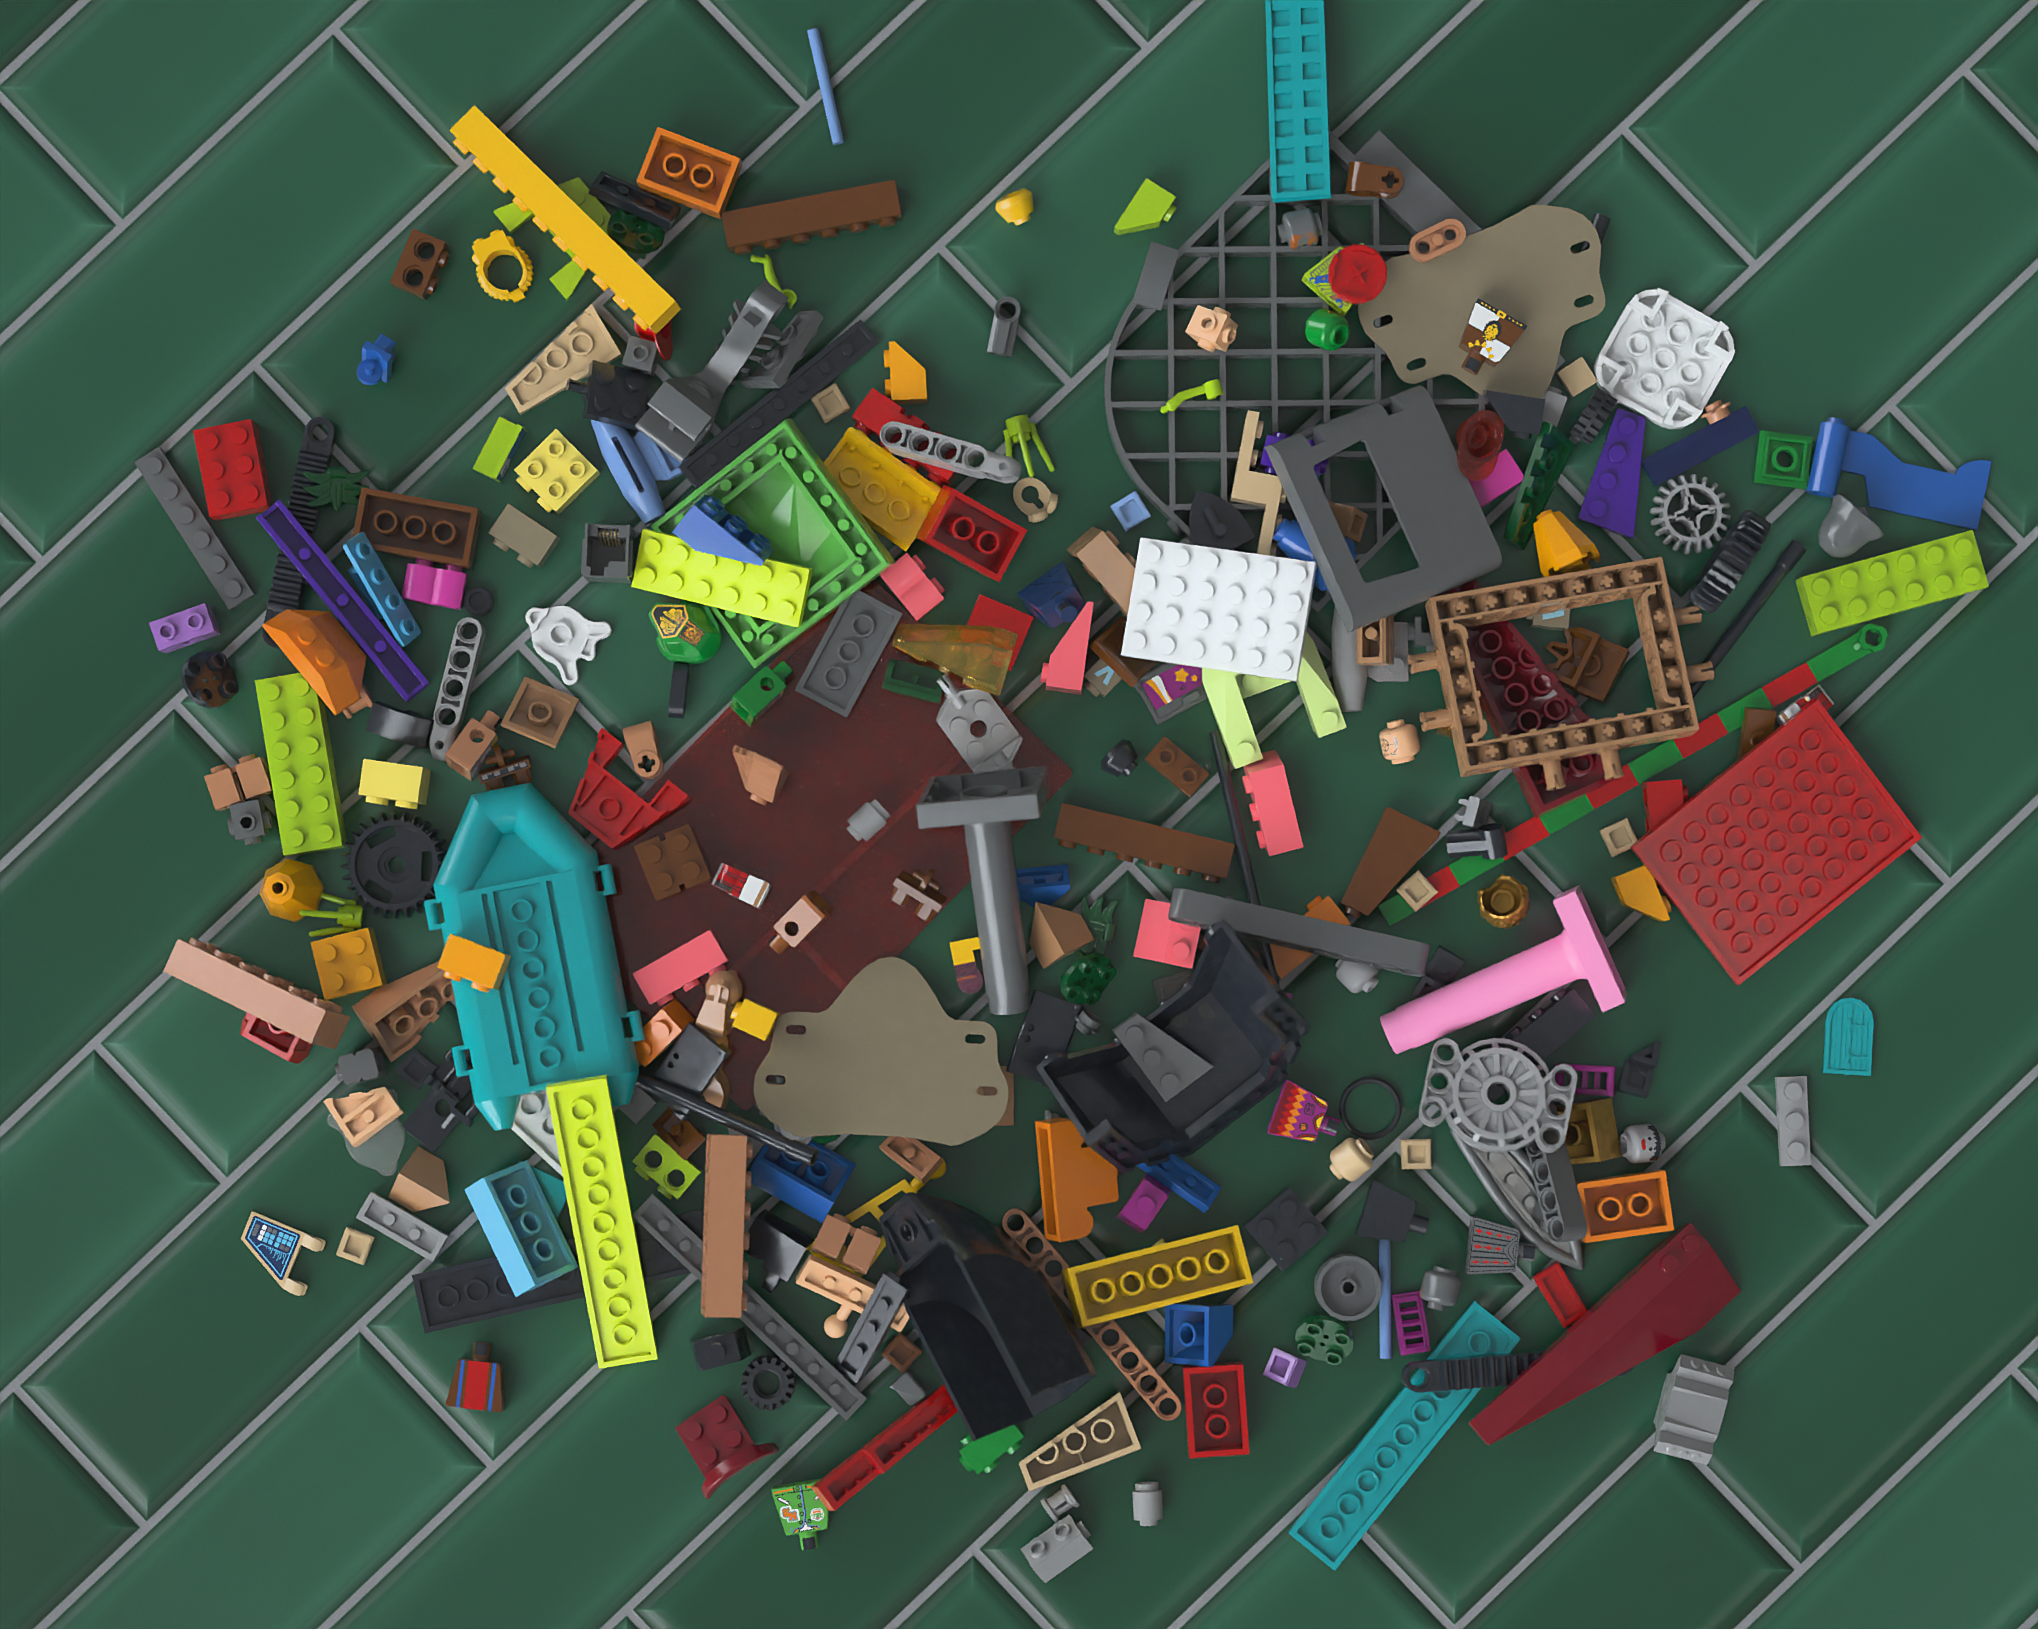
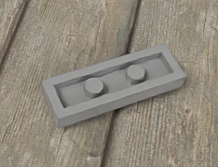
(1792, 1121)
(402, 1226)

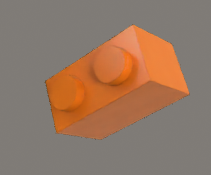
(662, 1032)

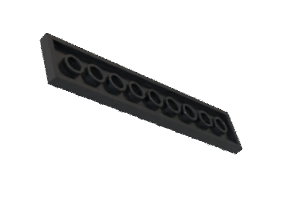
(482, 1292)

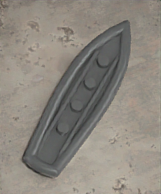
(1512, 1188)

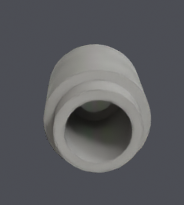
(867, 820)
(1147, 1503)

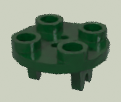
(635, 233)
(1087, 978)
(1324, 1338)

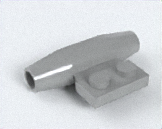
(1351, 677)

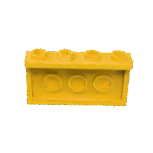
(882, 487)

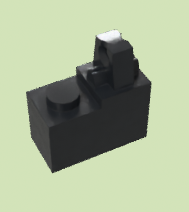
(779, 1246)

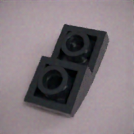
(400, 725)

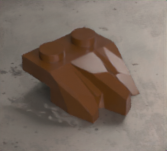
(1587, 663)

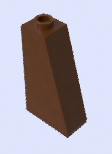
(1387, 857)

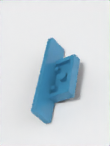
(379, 589)

